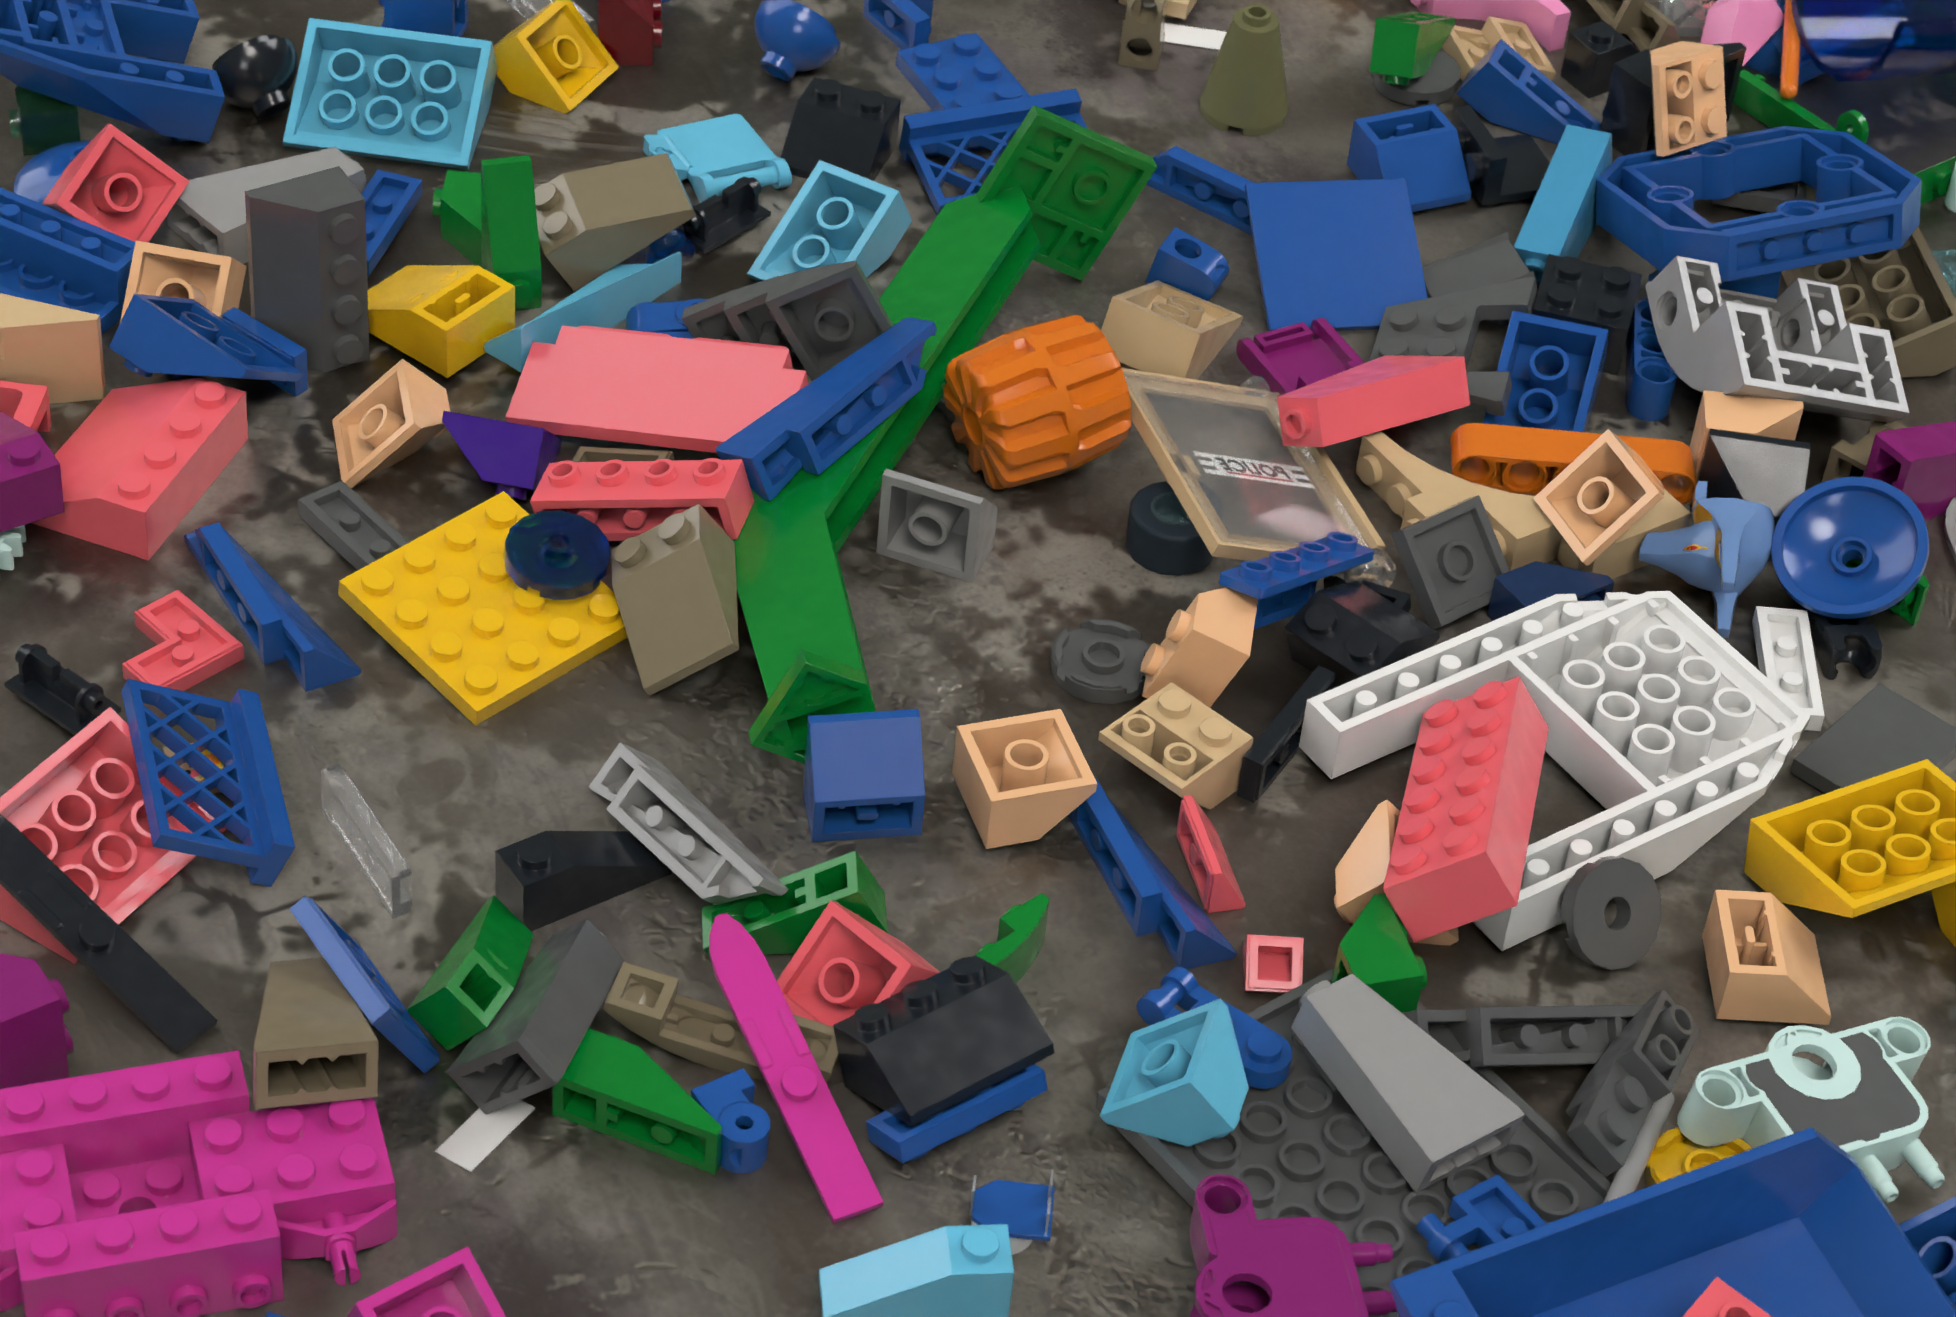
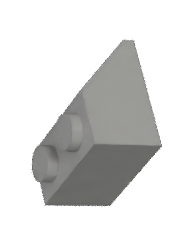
(934, 526)

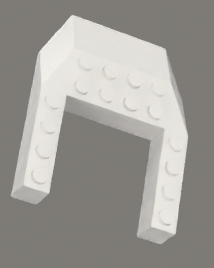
(1637, 710)

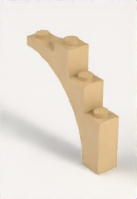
(1520, 525)

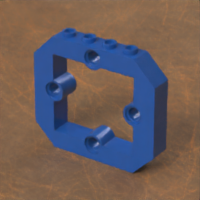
(1858, 209)

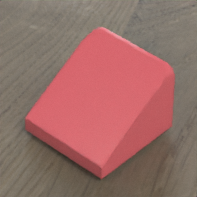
(1272, 963)

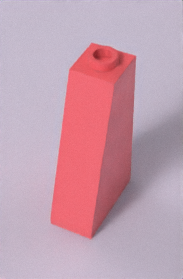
(1372, 399)

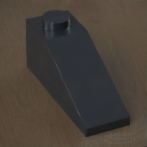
(571, 871)

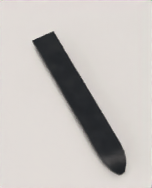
(99, 942)

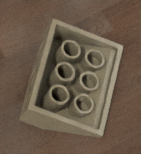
(1897, 293)

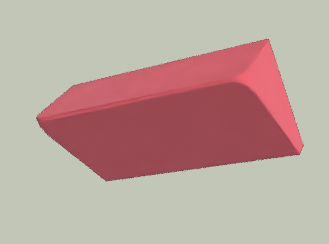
(1207, 859)

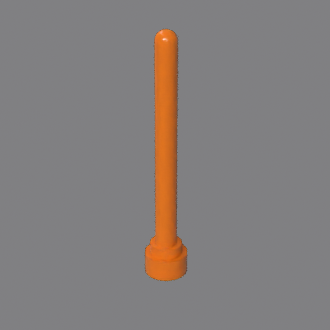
(1790, 55)

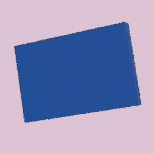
(365, 984)

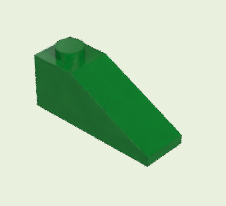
(1407, 45)
(511, 228)
(784, 921)
(631, 1098)

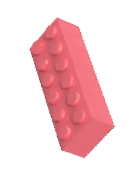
(1467, 810)

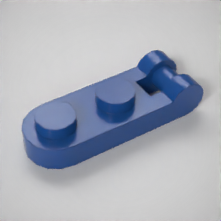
(1263, 1051)

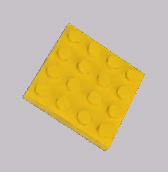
(466, 620)

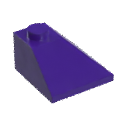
(504, 452)

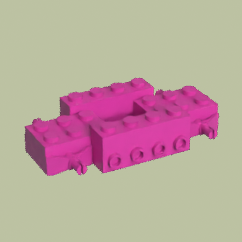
(175, 1196)

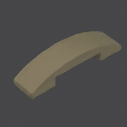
(696, 1030)

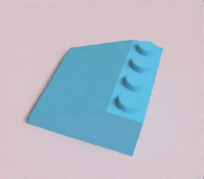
(391, 93)

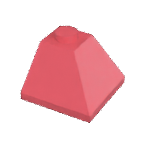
(117, 187)
(847, 966)

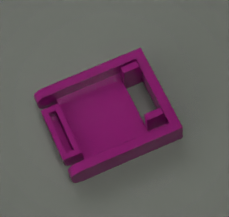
(1292, 359)

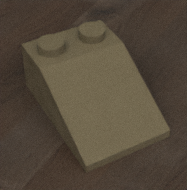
(608, 214)
(677, 597)

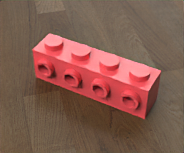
(639, 495)

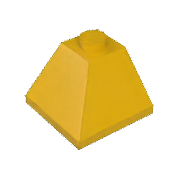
(553, 58)

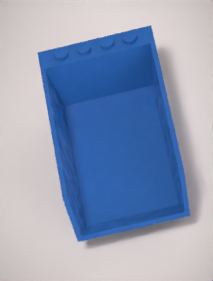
(1776, 1223)

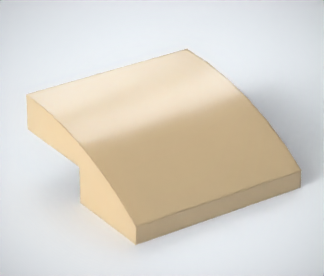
(1471, 45)

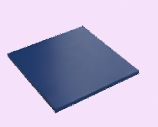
(1334, 250)

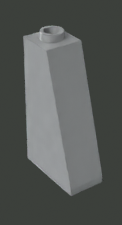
(213, 206)
(1402, 1083)

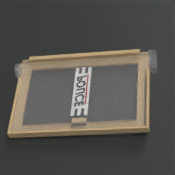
(1236, 477)

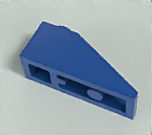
(1520, 97)

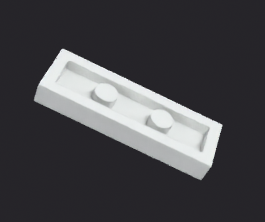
(1788, 657)

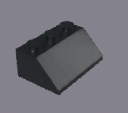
(940, 1040)

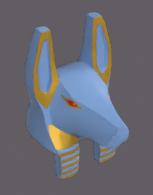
(1718, 552)

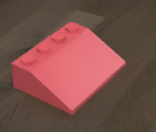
(146, 461)
(93, 825)

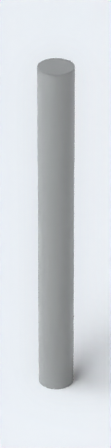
(1629, 1175)

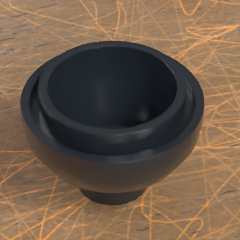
(259, 74)

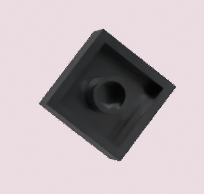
(1590, 297)

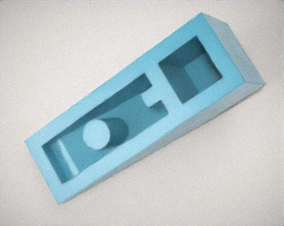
(929, 1275)

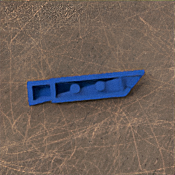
(1202, 186)
(833, 410)
(267, 612)
(1145, 886)

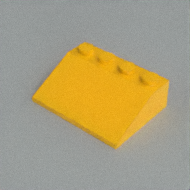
(1859, 843)

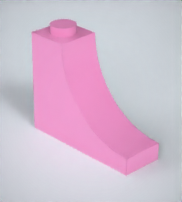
(1545, 18)

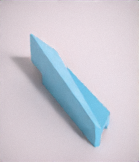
(597, 304)

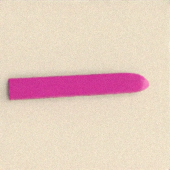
(791, 1072)

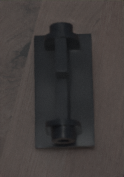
(725, 217)
(57, 690)

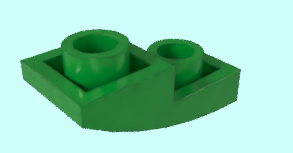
(1019, 937)

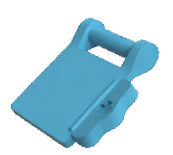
(716, 150)

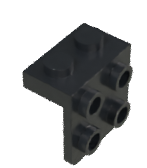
(1498, 167)

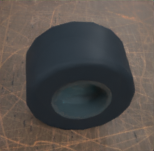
(1162, 533)

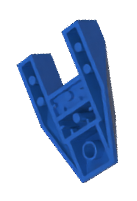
(80, 57)

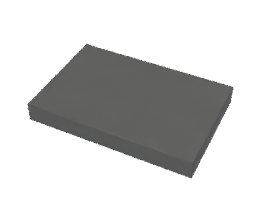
(1873, 739)

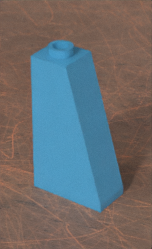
(1566, 200)

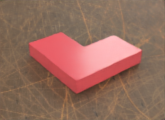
(187, 647)

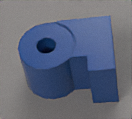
(1189, 265)
(742, 1122)

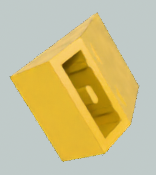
(441, 313)

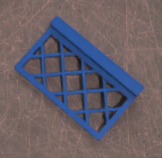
(970, 128)
(248, 777)

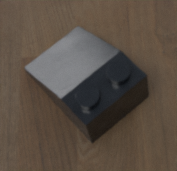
(1630, 100)

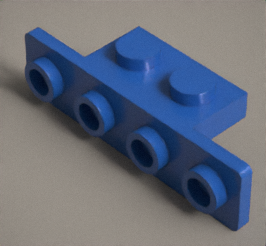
(1290, 577)

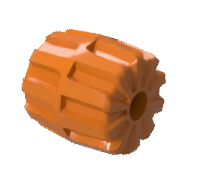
(1038, 401)

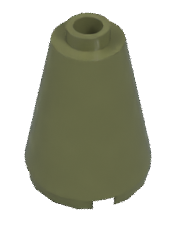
(1248, 76)

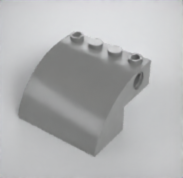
(1774, 346)

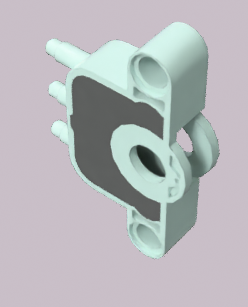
(1855, 1099)

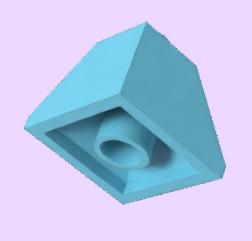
(1180, 1078)

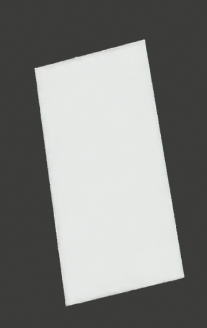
(1193, 36)
(482, 1134)

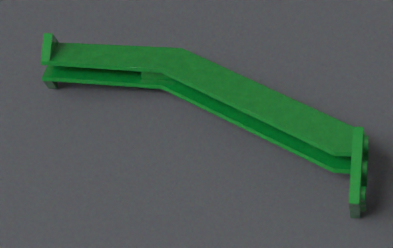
(1044, 201)

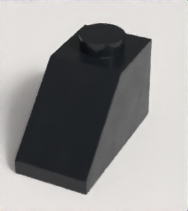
(1592, 56)

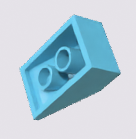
(834, 222)

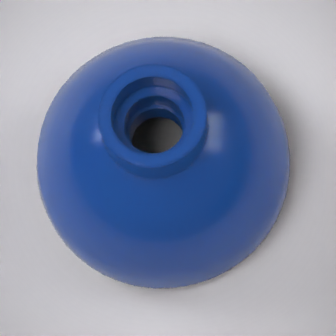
(793, 38)

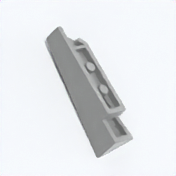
(681, 829)

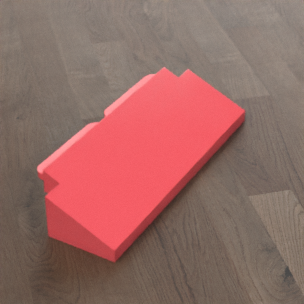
(650, 387)

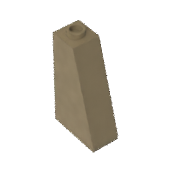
(311, 1039)

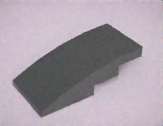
(812, 312)

